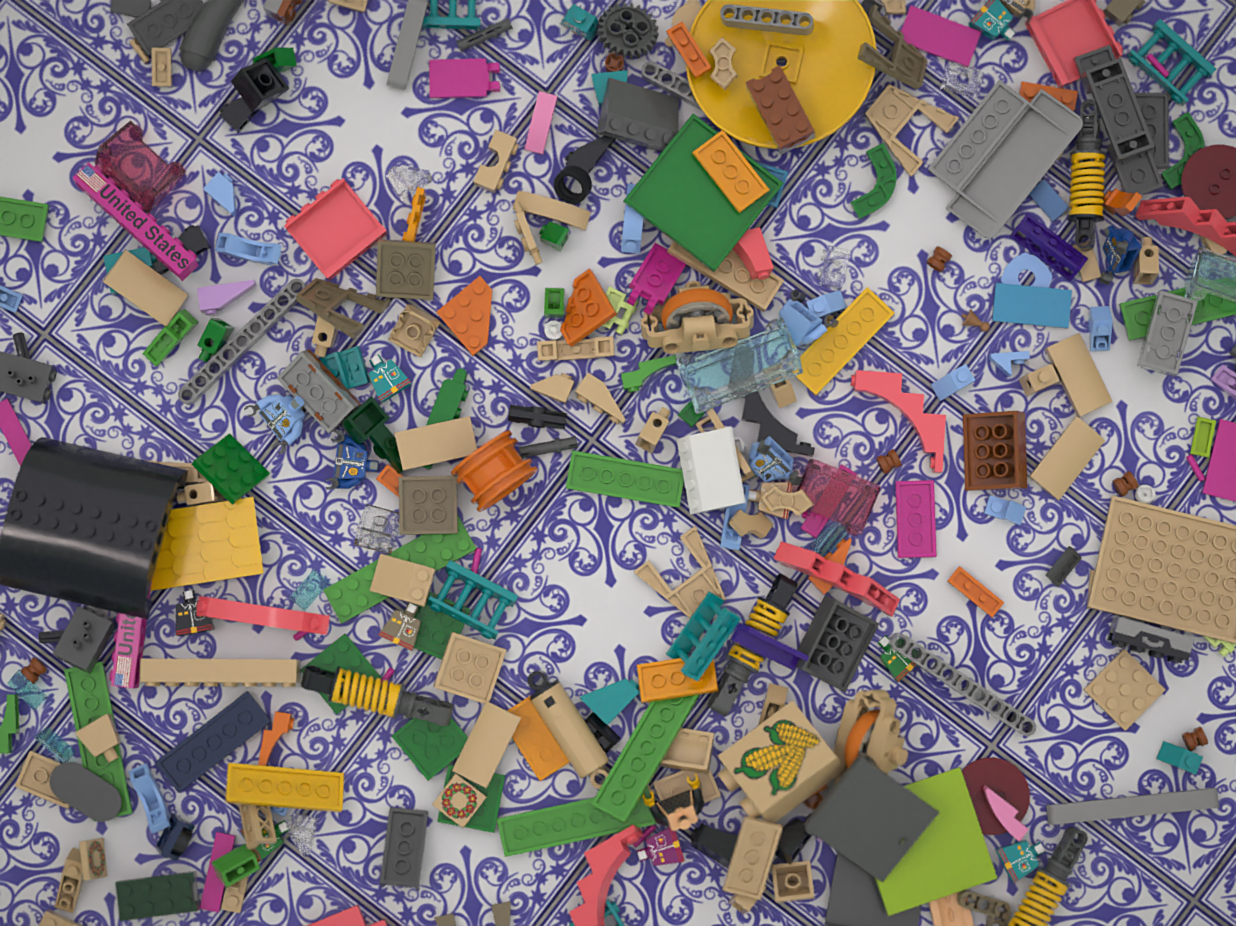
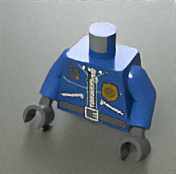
(1120, 250)
(350, 463)

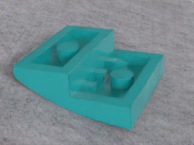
(348, 367)

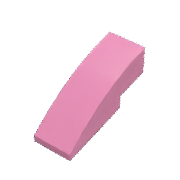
(541, 122)
(1005, 814)

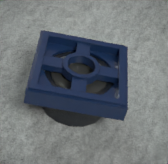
(175, 838)

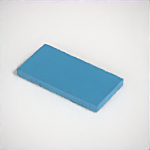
(1031, 305)

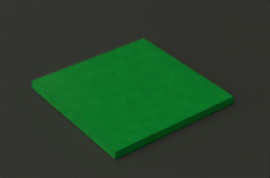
(688, 204)

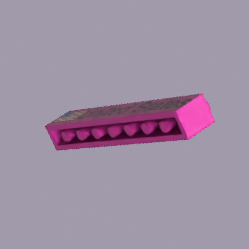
(135, 221)
(128, 650)

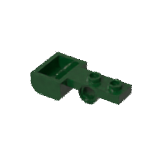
(369, 422)

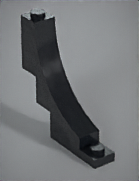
(757, 412)
(721, 845)

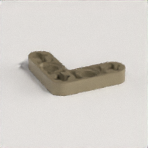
(991, 909)

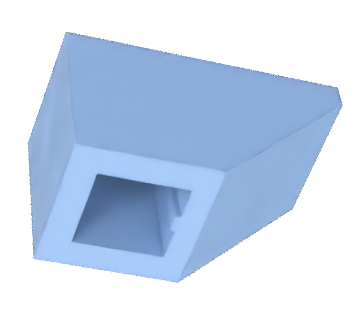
(1100, 328)

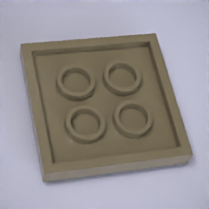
(405, 269)
(428, 505)

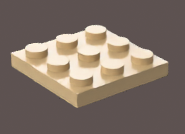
(469, 668)
(1124, 689)

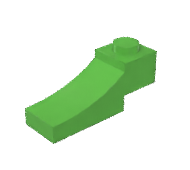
(170, 337)
(633, 380)
(10, 723)

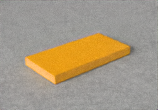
(730, 171)
(665, 681)
(536, 741)

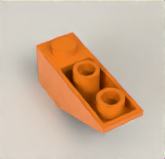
(838, 557)

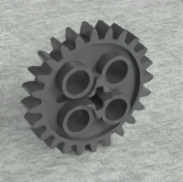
(627, 30)

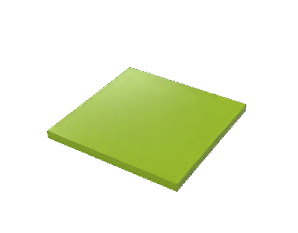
(946, 855)

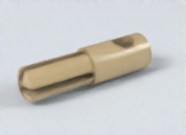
(139, 50)

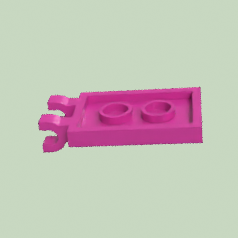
(462, 78)
(655, 278)

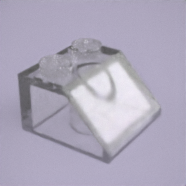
(406, 180)
(377, 529)
(302, 831)

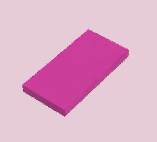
(940, 36)
(1221, 470)
(915, 519)

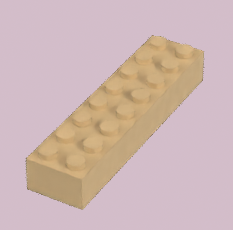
(224, 671)

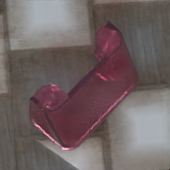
(137, 167)
(839, 495)

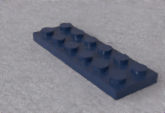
(213, 741)

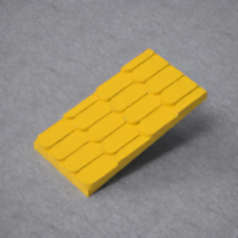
(209, 545)

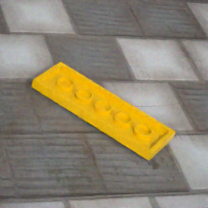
(839, 344)
(284, 787)

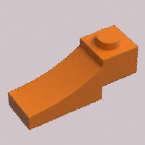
(1120, 202)
(282, 724)

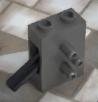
(25, 376)
(82, 639)

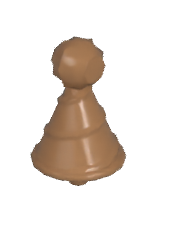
(972, 320)

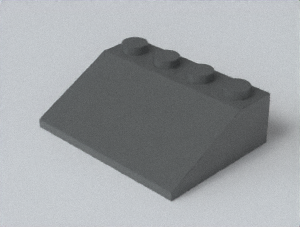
(638, 115)
(836, 643)

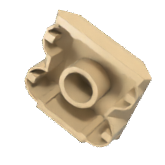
(414, 330)

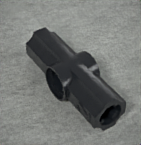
(537, 417)

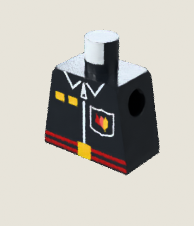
(186, 619)

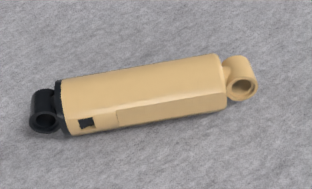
(568, 728)

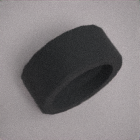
(581, 176)

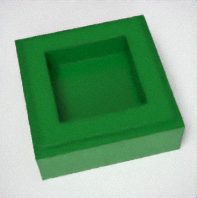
(689, 416)

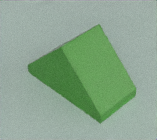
(554, 303)

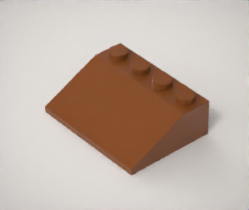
(995, 451)

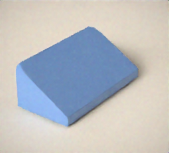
(1048, 200)

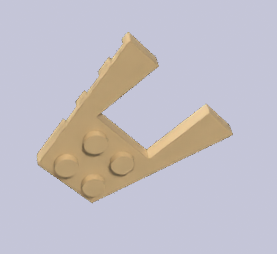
(893, 111)
(692, 591)

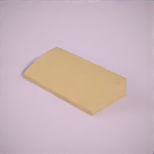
(145, 288)
(1078, 375)
(1066, 458)
(486, 744)
(690, 751)

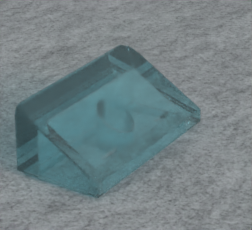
(829, 539)
(309, 589)
(27, 690)
(55, 744)

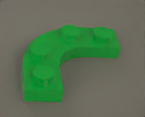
(1193, 142)
(884, 185)

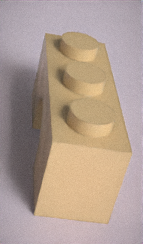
(491, 177)

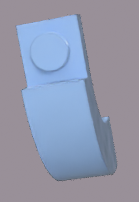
(631, 228)
(247, 249)
(730, 538)
(151, 797)

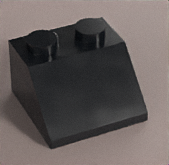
(259, 84)

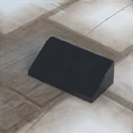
(603, 733)

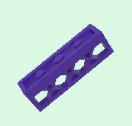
(1050, 245)
(767, 646)

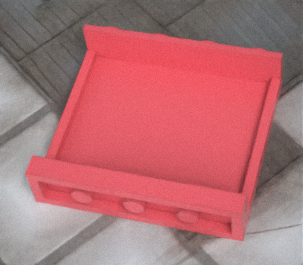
(1069, 32)
(335, 229)

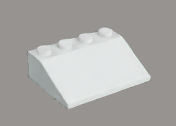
(711, 470)

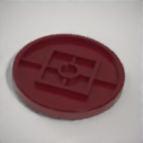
(1211, 179)
(1005, 781)

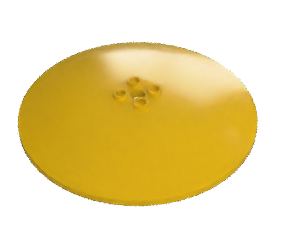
(818, 66)

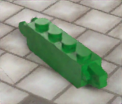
(449, 400)

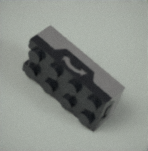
(1148, 638)

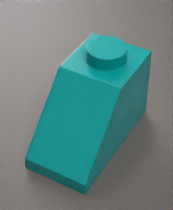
(1179, 758)

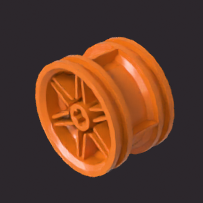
(494, 471)

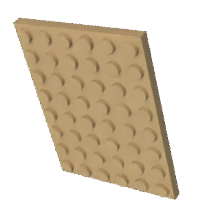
(1167, 569)

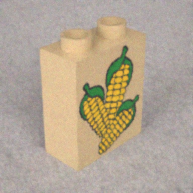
(779, 764)

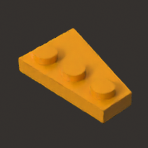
(414, 217)

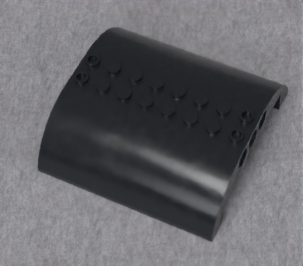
(87, 526)

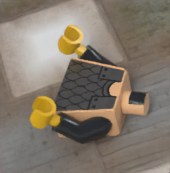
(678, 810)

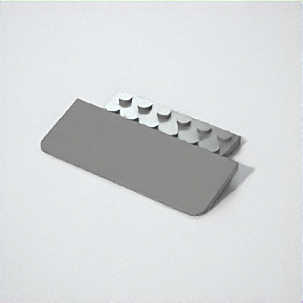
(1003, 155)

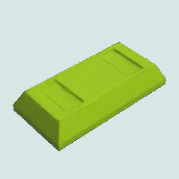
(1203, 437)

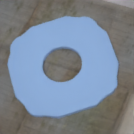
(1027, 262)

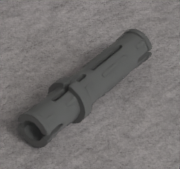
(505, 26)
(548, 447)

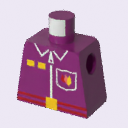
(662, 848)

